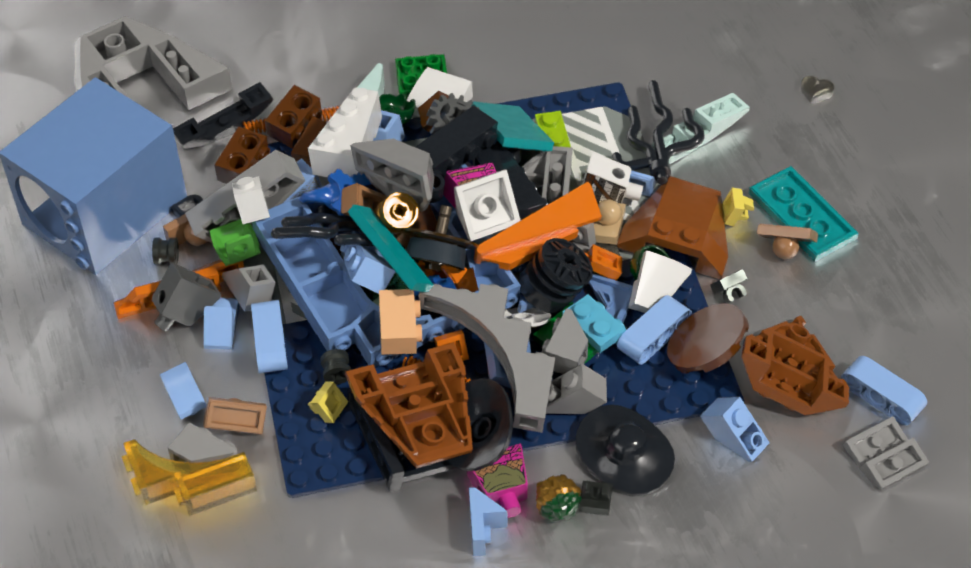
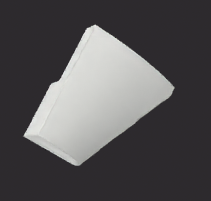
(656, 278)

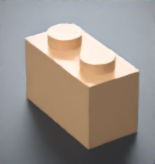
(398, 321)

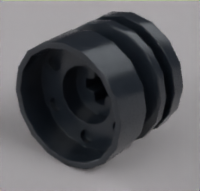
(555, 275)

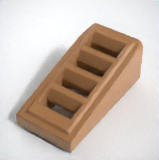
(356, 194)

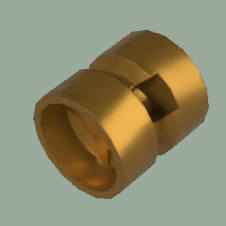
(397, 211)

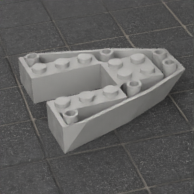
(131, 47)

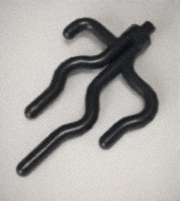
(659, 161)
(301, 227)

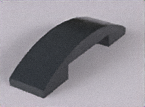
(225, 122)

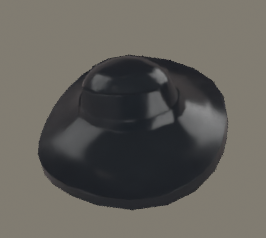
(490, 425)
(624, 450)

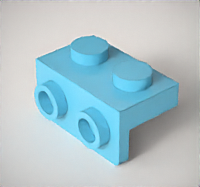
(598, 325)

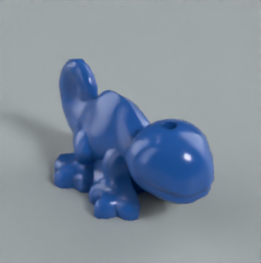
(332, 193)

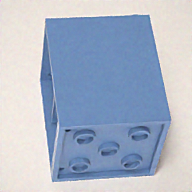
(106, 173)

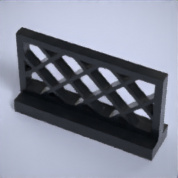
(386, 453)

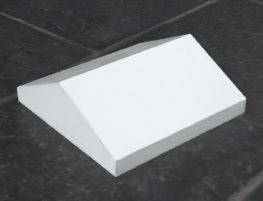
(486, 205)

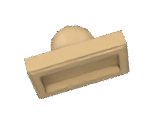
(609, 227)

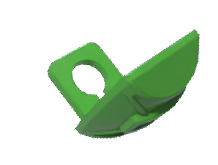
(235, 242)

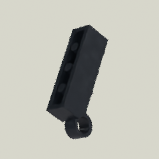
(457, 144)
(524, 191)

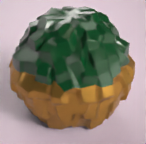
(558, 498)

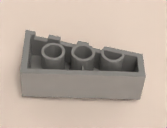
(278, 178)

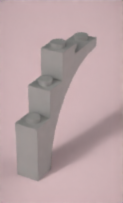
(508, 338)

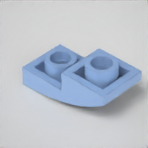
(183, 390)

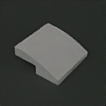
(885, 453)

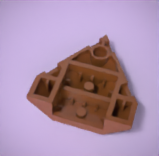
(793, 369)

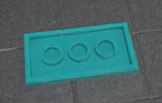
(516, 128)
(797, 204)

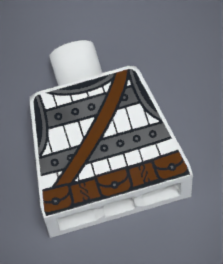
(610, 180)

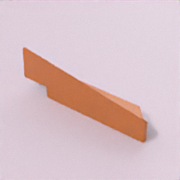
(556, 220)
(140, 298)

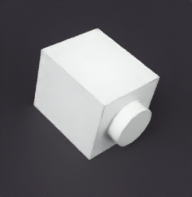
(250, 199)

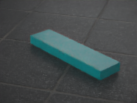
(390, 248)

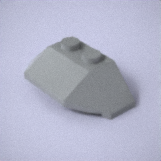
(396, 168)
(551, 172)

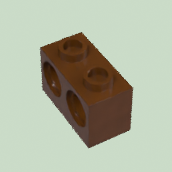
(294, 111)
(240, 154)

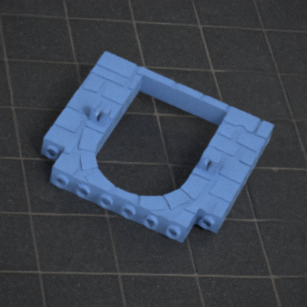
(339, 307)

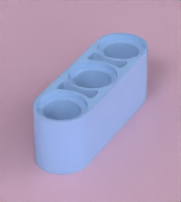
(653, 329)
(269, 336)
(884, 390)

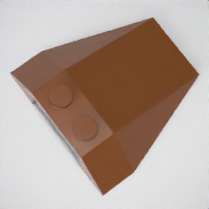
(684, 220)
(419, 405)

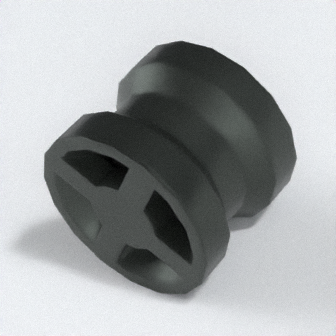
(165, 250)
(335, 365)

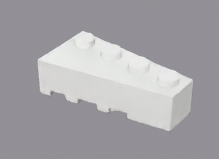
(352, 123)

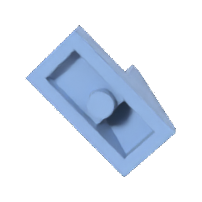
(220, 323)
(484, 515)

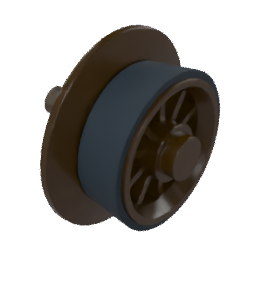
(436, 247)

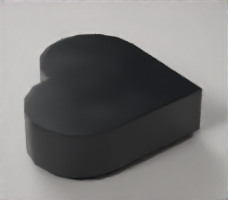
(185, 204)

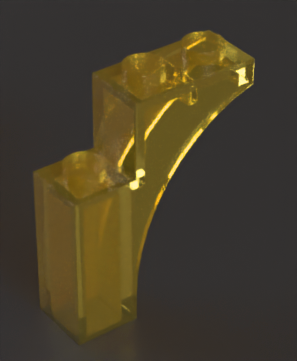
(193, 484)

